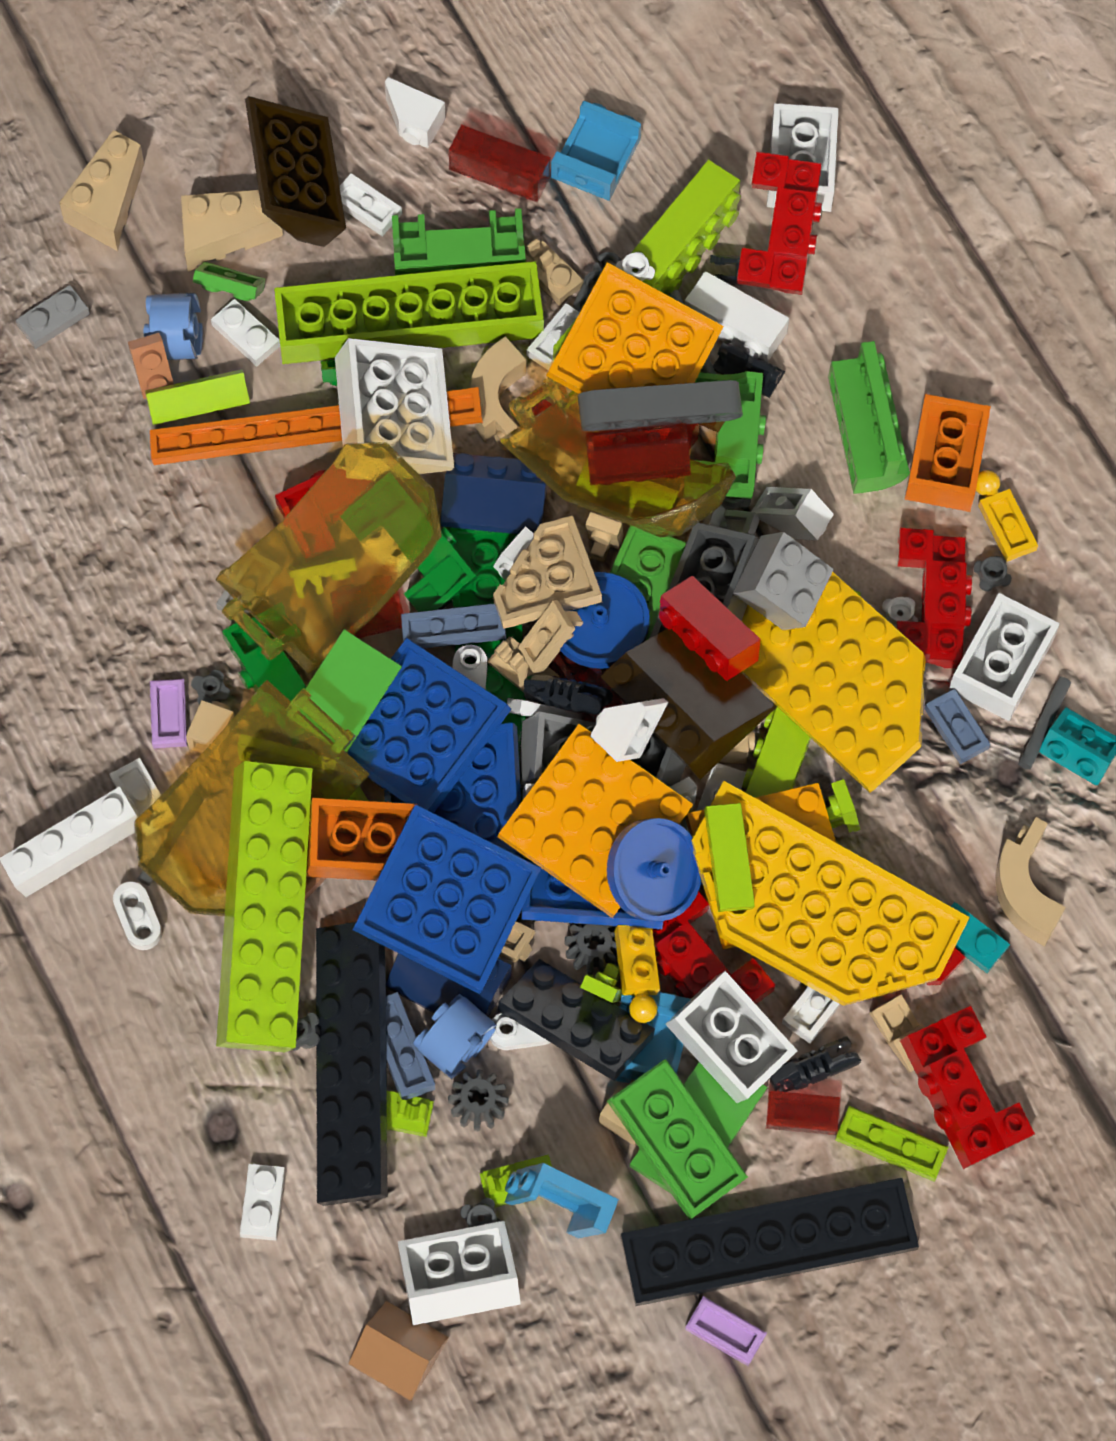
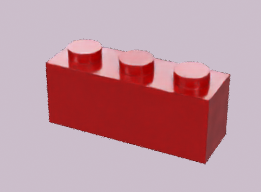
(709, 628)

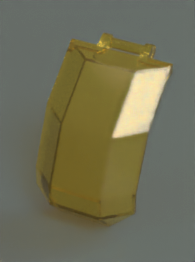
(557, 453)
(334, 555)
(187, 829)

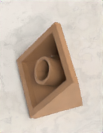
(397, 1350)

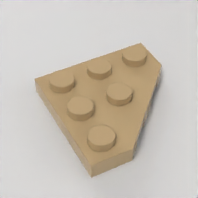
(548, 571)

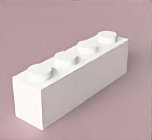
(71, 842)

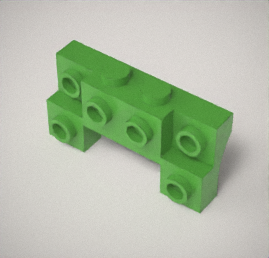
(457, 248)
(738, 438)

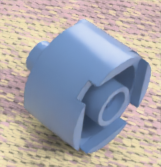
(177, 323)
(456, 1036)

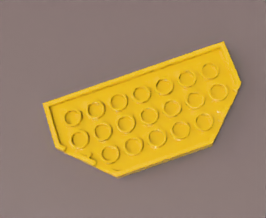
(845, 682)
(828, 910)

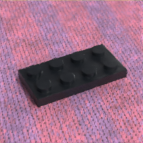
(576, 1019)

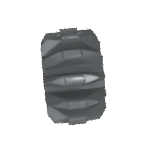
(580, 942)
(485, 1090)

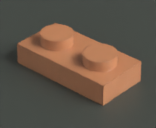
(150, 362)

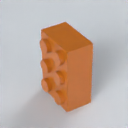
(947, 452)
(352, 837)

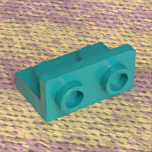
(1080, 746)

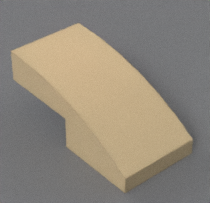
(896, 1022)

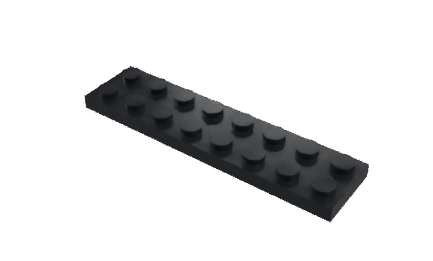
(350, 1067)
(769, 1241)

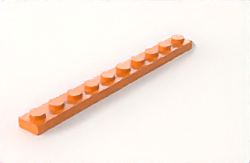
(278, 431)

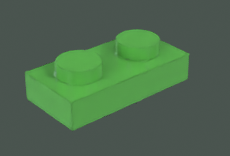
(219, 278)

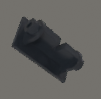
(734, 361)

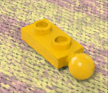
(1004, 518)
(638, 970)

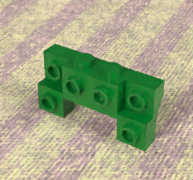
(443, 575)
(257, 668)

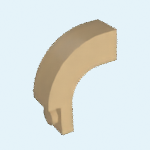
(493, 374)
(1019, 898)

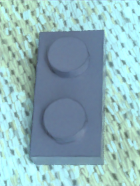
(957, 726)

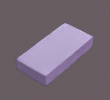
(168, 713)
(725, 1331)

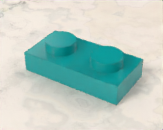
(980, 943)

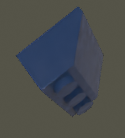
(492, 495)
(433, 989)

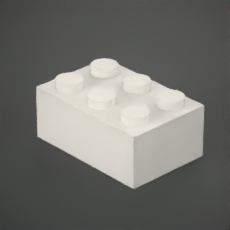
(808, 136)
(1004, 656)
(731, 1037)

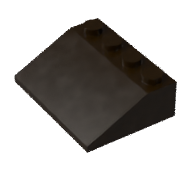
(296, 171)
(703, 709)

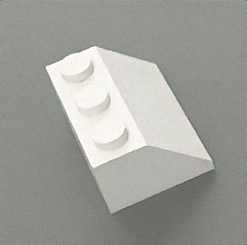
(459, 1272)

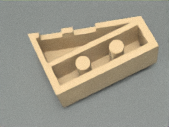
(104, 190)
(222, 224)

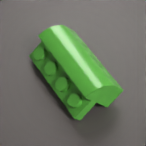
(868, 421)

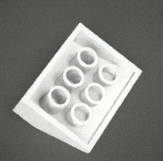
(396, 398)

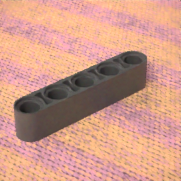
(660, 405)

